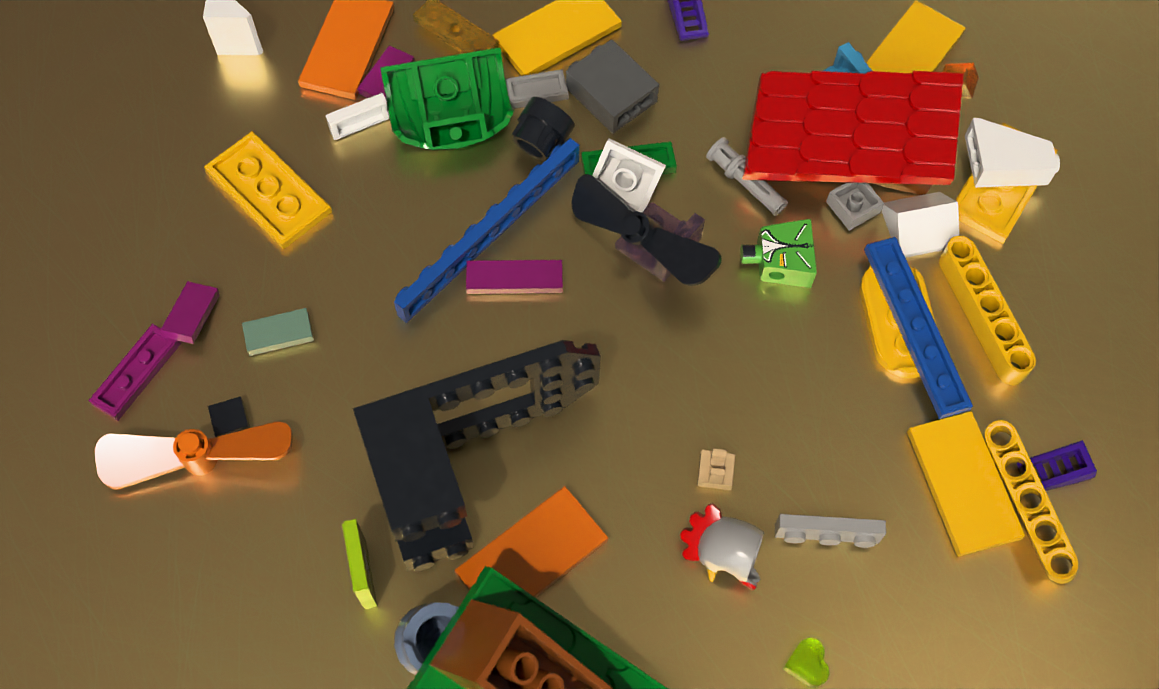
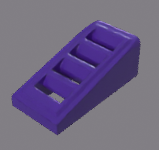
(698, 12)
(1077, 450)

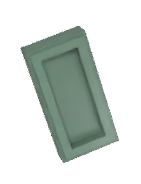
(277, 332)

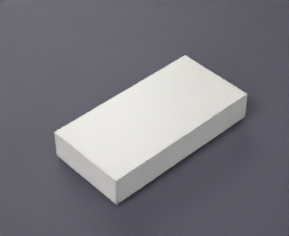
(358, 116)

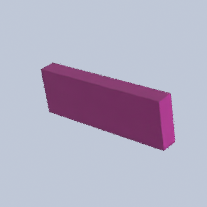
(514, 276)
(134, 373)

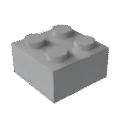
(854, 203)

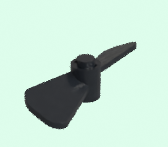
(682, 257)

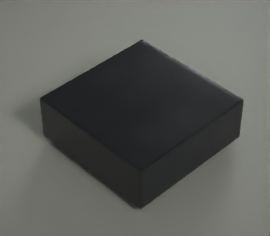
(228, 416)

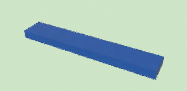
(918, 328)

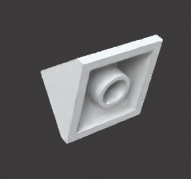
(231, 28)
(628, 174)
(922, 222)

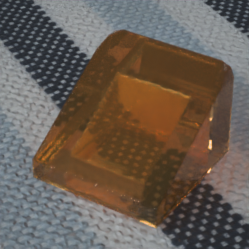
(969, 79)

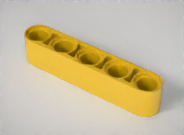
(984, 323)
(1034, 517)

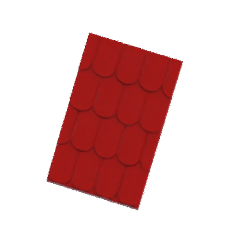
(856, 128)

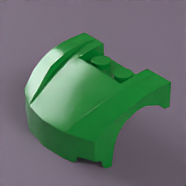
(448, 99)

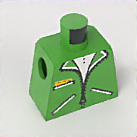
(784, 254)

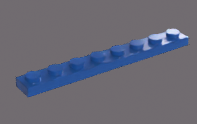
(482, 235)

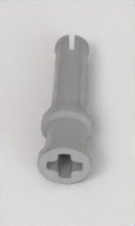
(734, 165)

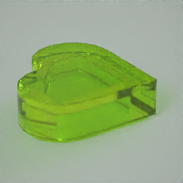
(808, 663)

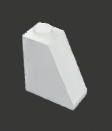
(1008, 156)

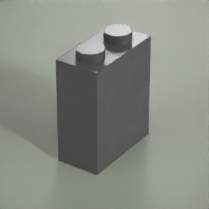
(611, 86)

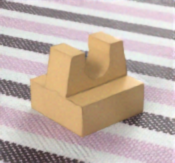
(716, 469)

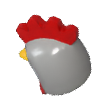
(723, 545)

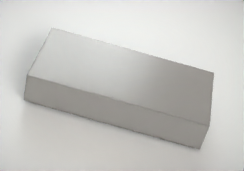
(546, 85)

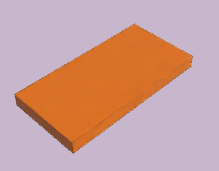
(346, 46)
(539, 546)

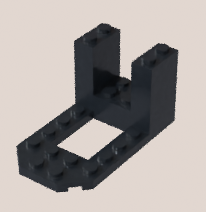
(410, 447)

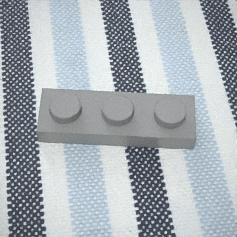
(830, 530)

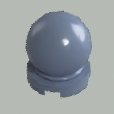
(420, 631)

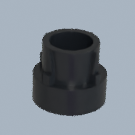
(542, 128)

